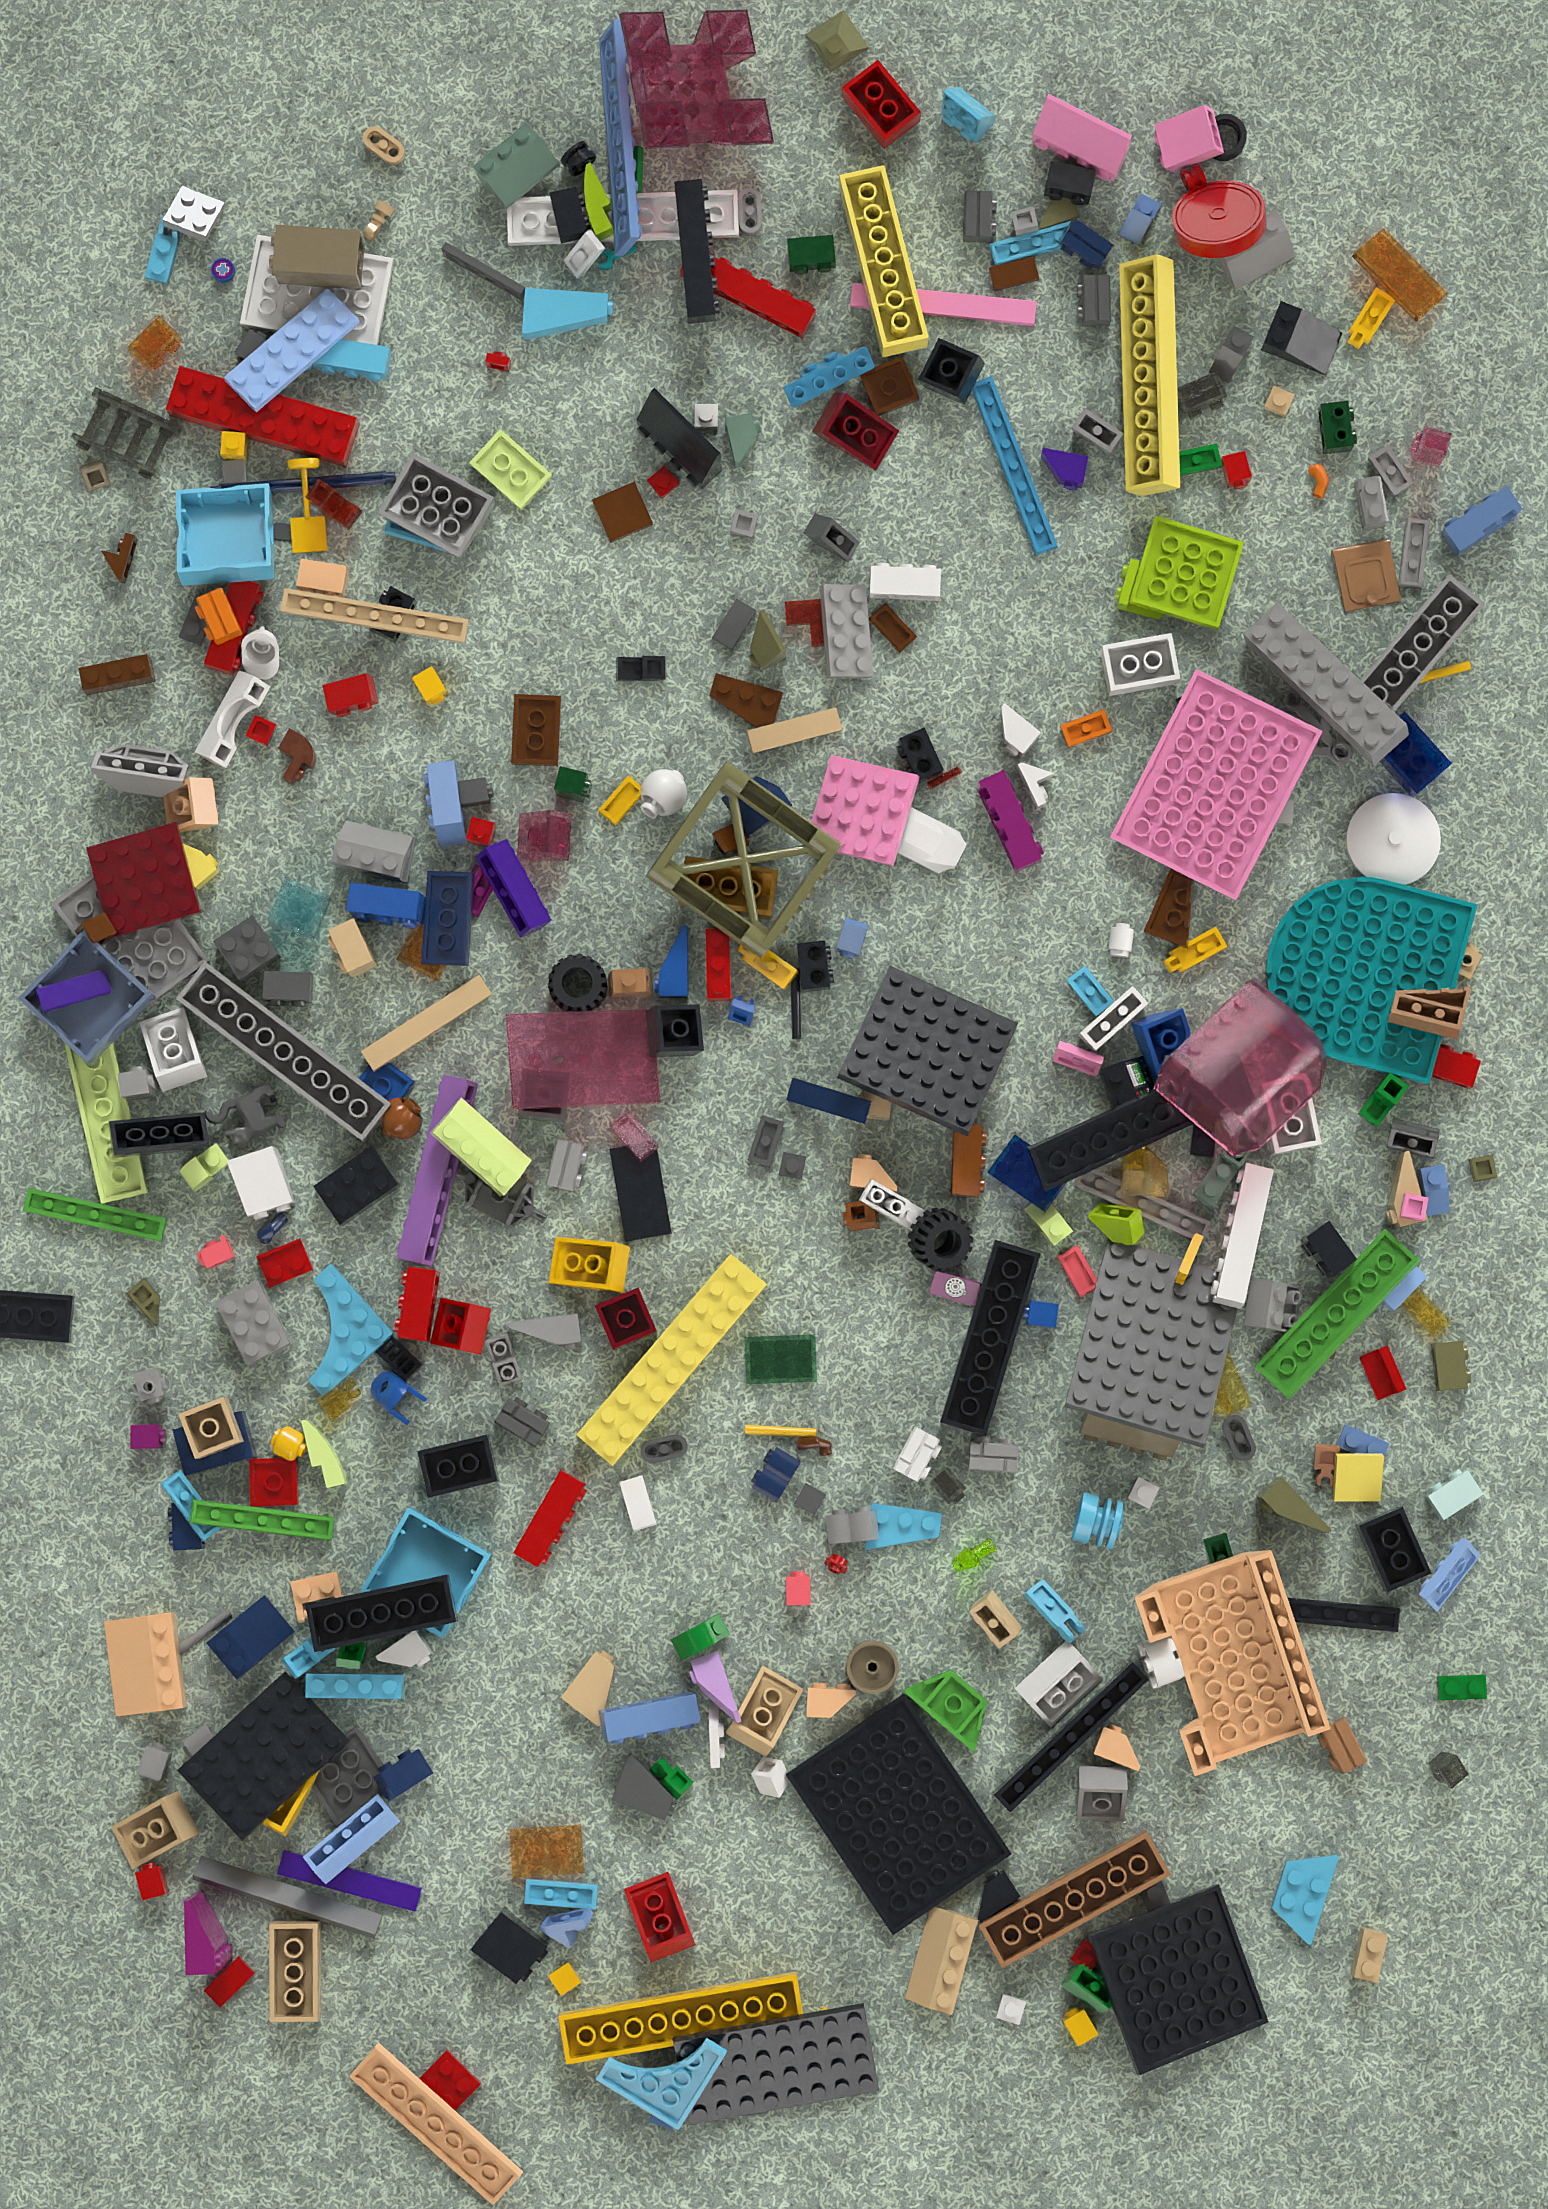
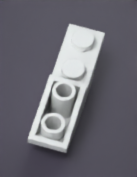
(891, 1204)

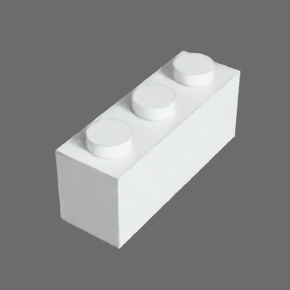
(905, 582)
(1113, 1019)

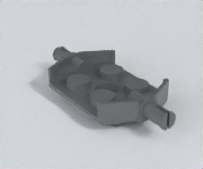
(511, 1210)

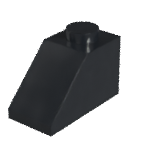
(995, 1894)

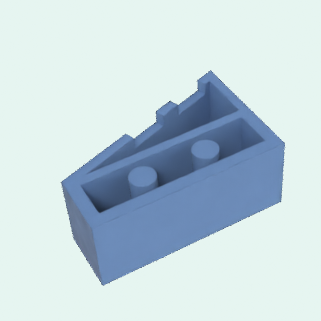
(1481, 520)
(445, 803)

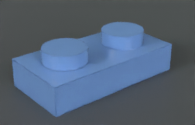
(1360, 1442)

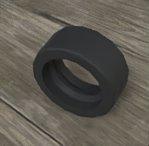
(1238, 125)

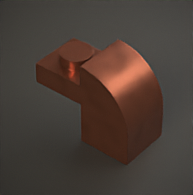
(301, 752)

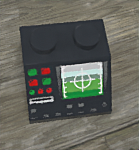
(1126, 1080)

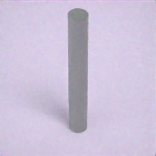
(204, 1631)

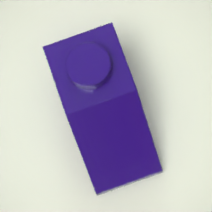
(1066, 467)

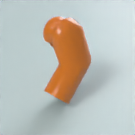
(1322, 479)

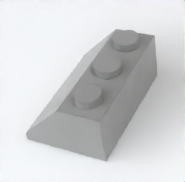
(1265, 255)
(372, 850)

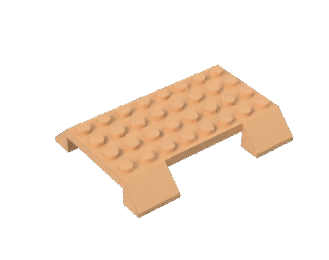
(1236, 1656)

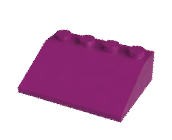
(205, 1938)

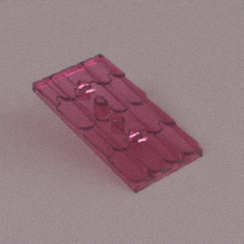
(601, 1065)

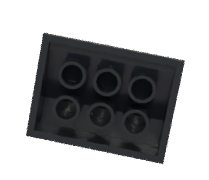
(679, 440)

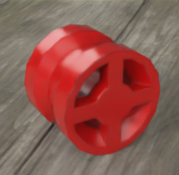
(1193, 177)

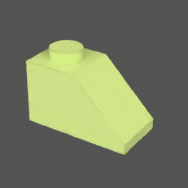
(1049, 1223)

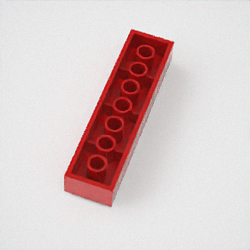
(279, 423)

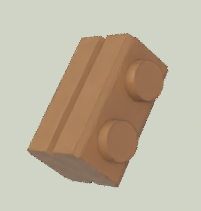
(1342, 1746)

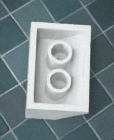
(1058, 1683)

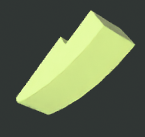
(323, 1455)

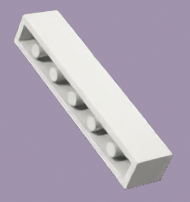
(1242, 1236)

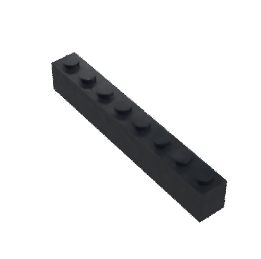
(1070, 1736)

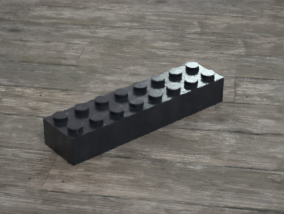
(990, 1338)

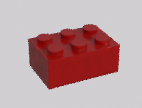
(881, 104)
(417, 1304)

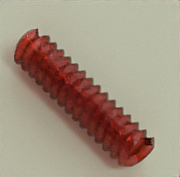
(944, 777)

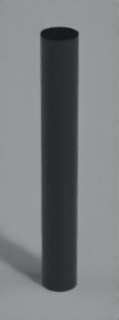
(795, 1007)

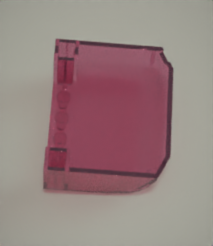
(1245, 1070)

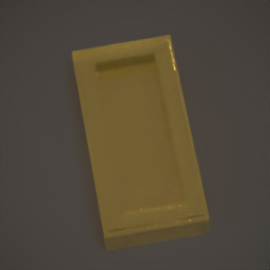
(1425, 1312)

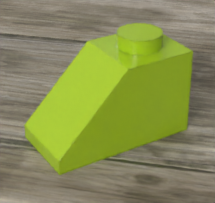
(1118, 1222)

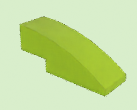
(597, 204)

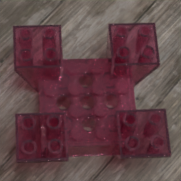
(685, 87)

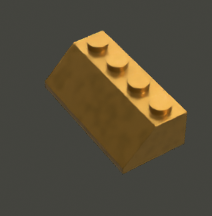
(728, 887)

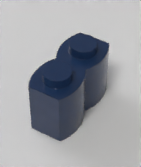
(776, 1474)

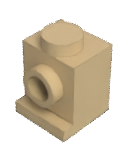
(1467, 969)

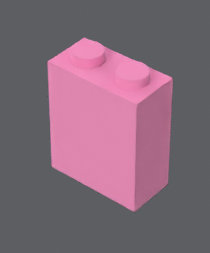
(1188, 139)

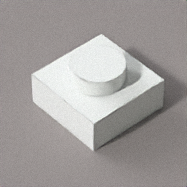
(706, 416)
(1143, 1492)
(1011, 2009)

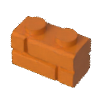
(218, 616)

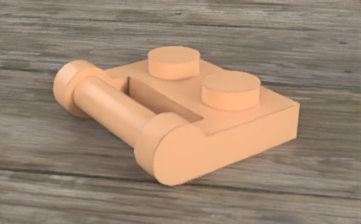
(314, 1589)

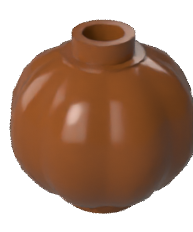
(402, 1118)

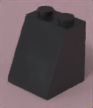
(510, 1946)

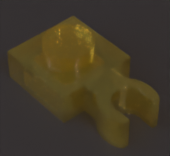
(336, 1401)

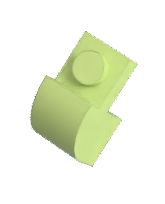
(203, 1168)

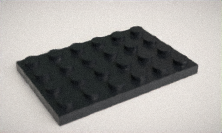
(263, 1756)

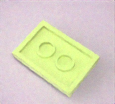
(510, 469)

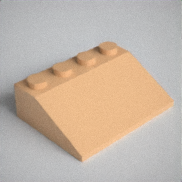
(145, 1664)

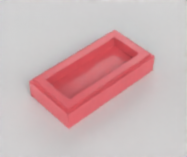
(1078, 1271)

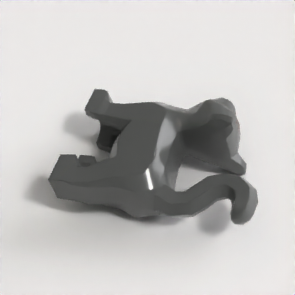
(251, 1110)

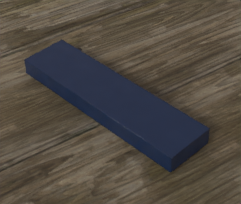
(828, 1100)

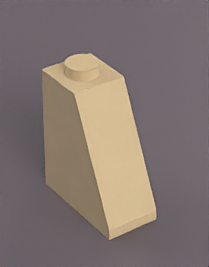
(591, 1686)

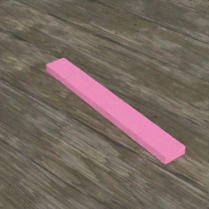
(963, 306)

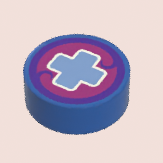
(223, 270)

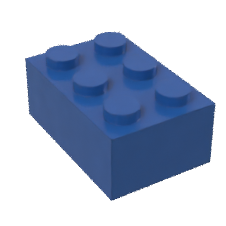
(386, 905)

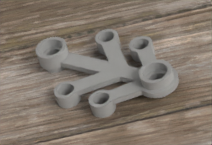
(1328, 740)

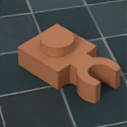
(1325, 1461)

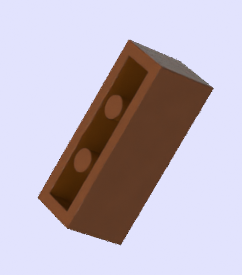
(117, 674)

